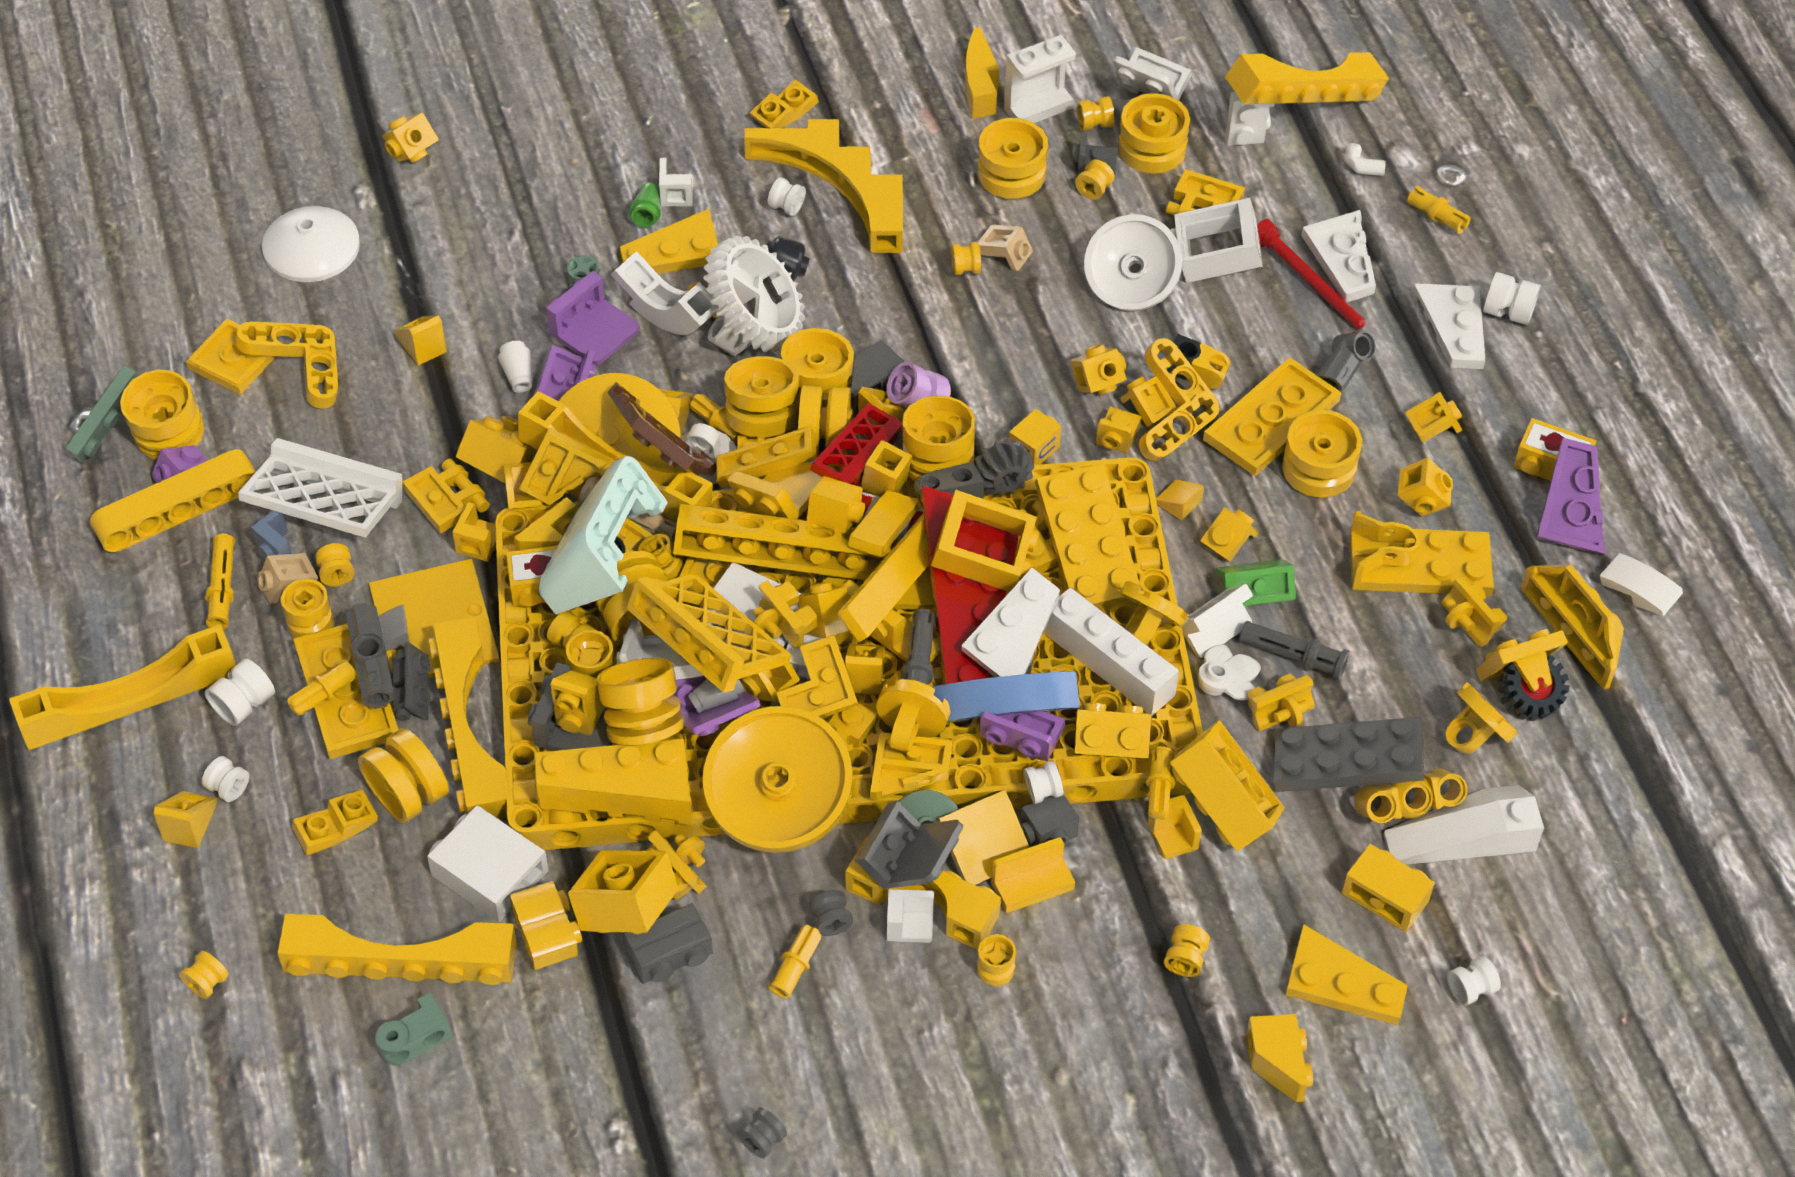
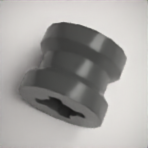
(831, 912)
(761, 1132)

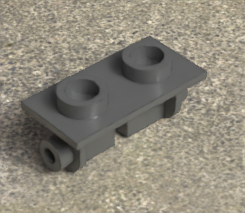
(412, 670)

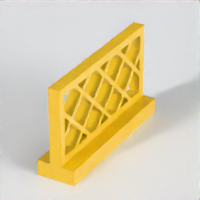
(698, 641)

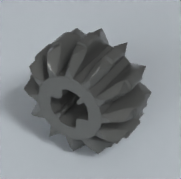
(1005, 467)

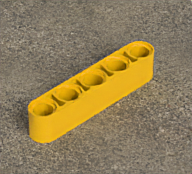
(172, 501)

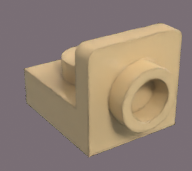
(1008, 243)
(281, 571)

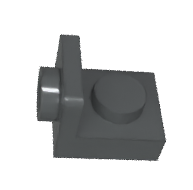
(1085, 153)

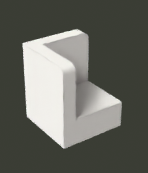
(675, 188)
(910, 916)

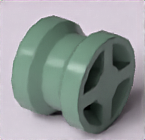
(581, 267)

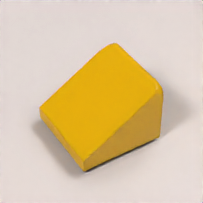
(1180, 498)

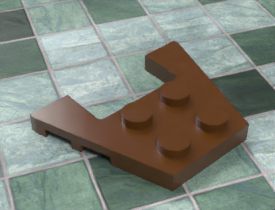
(651, 431)

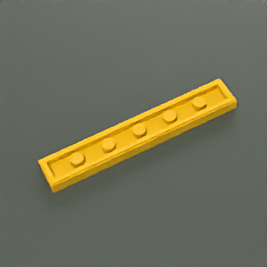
(887, 583)

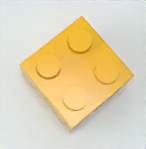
(623, 891)

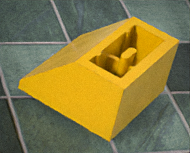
(492, 444)

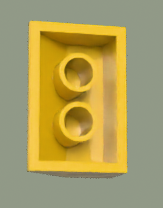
(1227, 786)

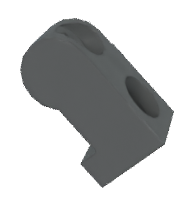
(959, 477)

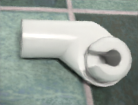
(1361, 165)

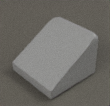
(394, 628)

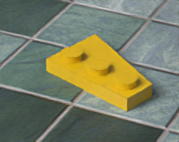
(1343, 981)

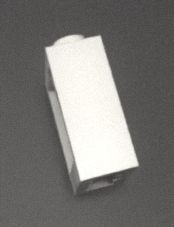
(1212, 221)

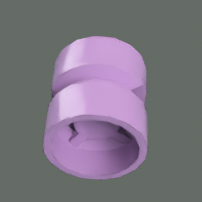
(912, 382)

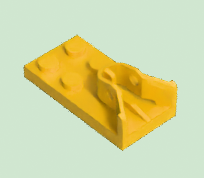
(1416, 560)

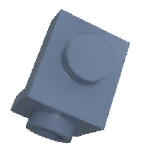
(269, 535)

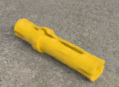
(219, 593)

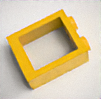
(977, 566)

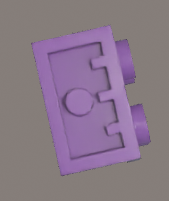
(708, 721)

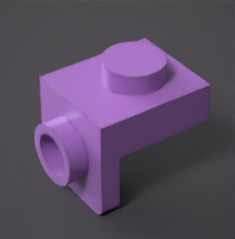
(176, 460)

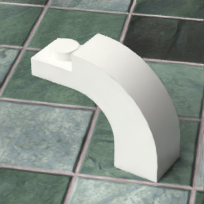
(661, 303)

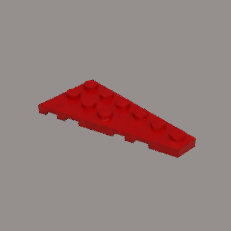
(959, 600)

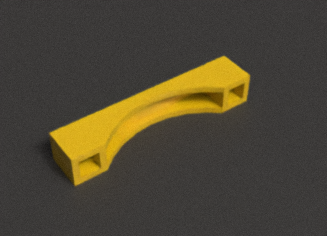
(1268, 81)
(674, 484)
(461, 660)
(60, 712)
(474, 954)

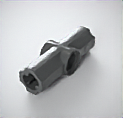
(374, 669)

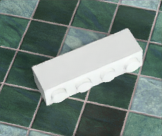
(1112, 652)

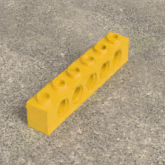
(769, 542)

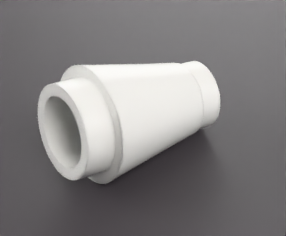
(516, 364)

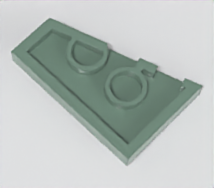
(101, 418)

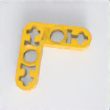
(311, 351)
(1187, 400)

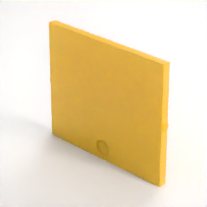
(432, 598)

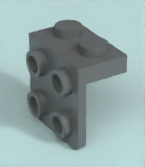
(553, 737)
(904, 851)

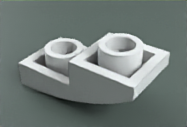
(1645, 585)

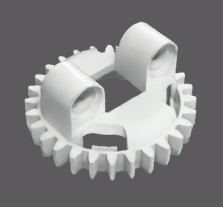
(736, 277)

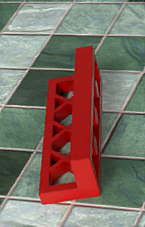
(853, 465)

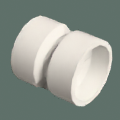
(1511, 298)
(234, 696)

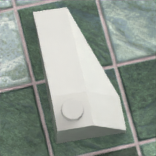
(1481, 826)

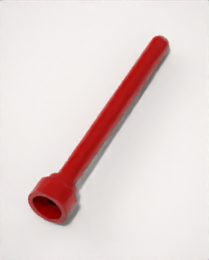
(1270, 238)

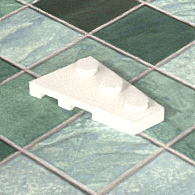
(1343, 255)
(1456, 320)
(1012, 631)

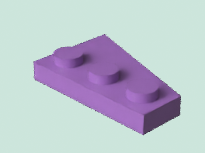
(1572, 504)

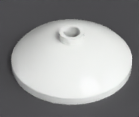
(1127, 242)
(310, 244)

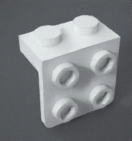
(1151, 74)
(1246, 122)

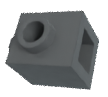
(1049, 821)

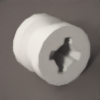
(786, 196)
(225, 779)
(1043, 782)

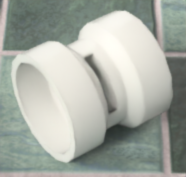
(1473, 981)

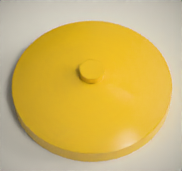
(601, 416)
(778, 779)

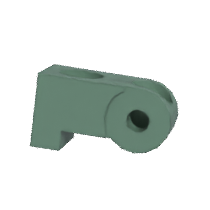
(414, 1033)

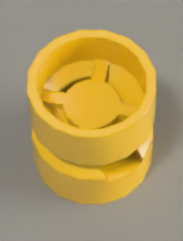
(306, 607)
(589, 652)

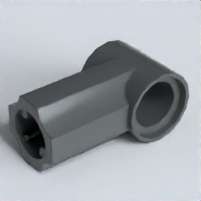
(1346, 357)

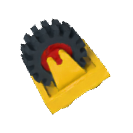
(1527, 674)

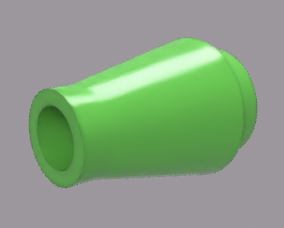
(646, 206)

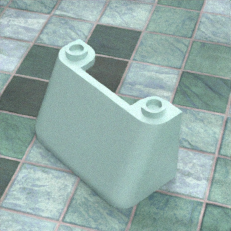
(587, 557)

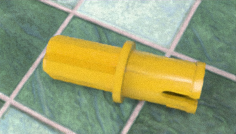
(714, 415)
(322, 688)
(1160, 782)
(795, 962)

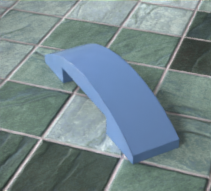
(1010, 695)

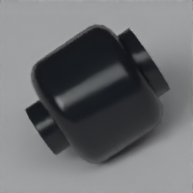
(791, 253)

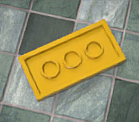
(1259, 423)
(1087, 533)
(344, 720)

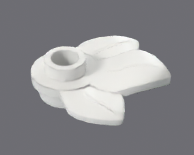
(1227, 673)

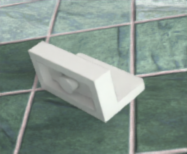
(1217, 620)

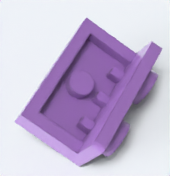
(563, 371)
(1029, 732)

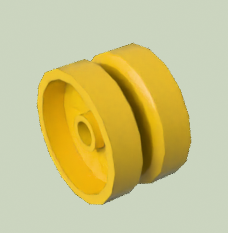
(1153, 133)
(1012, 158)
(820, 359)
(762, 396)
(828, 420)
(1322, 453)
(403, 775)

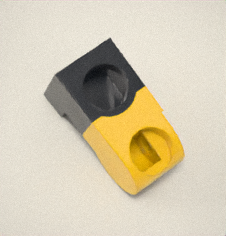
(1206, 361)

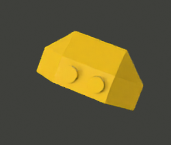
(1576, 608)

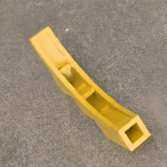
(848, 169)

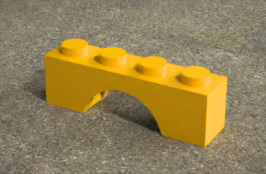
(967, 908)

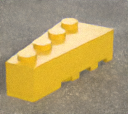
(617, 780)

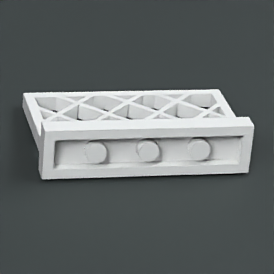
(324, 473)

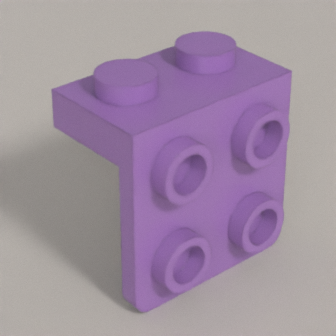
(588, 321)

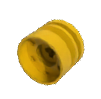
(161, 412)
(938, 434)
(634, 566)
(640, 701)

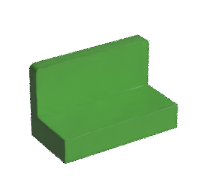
(1266, 580)

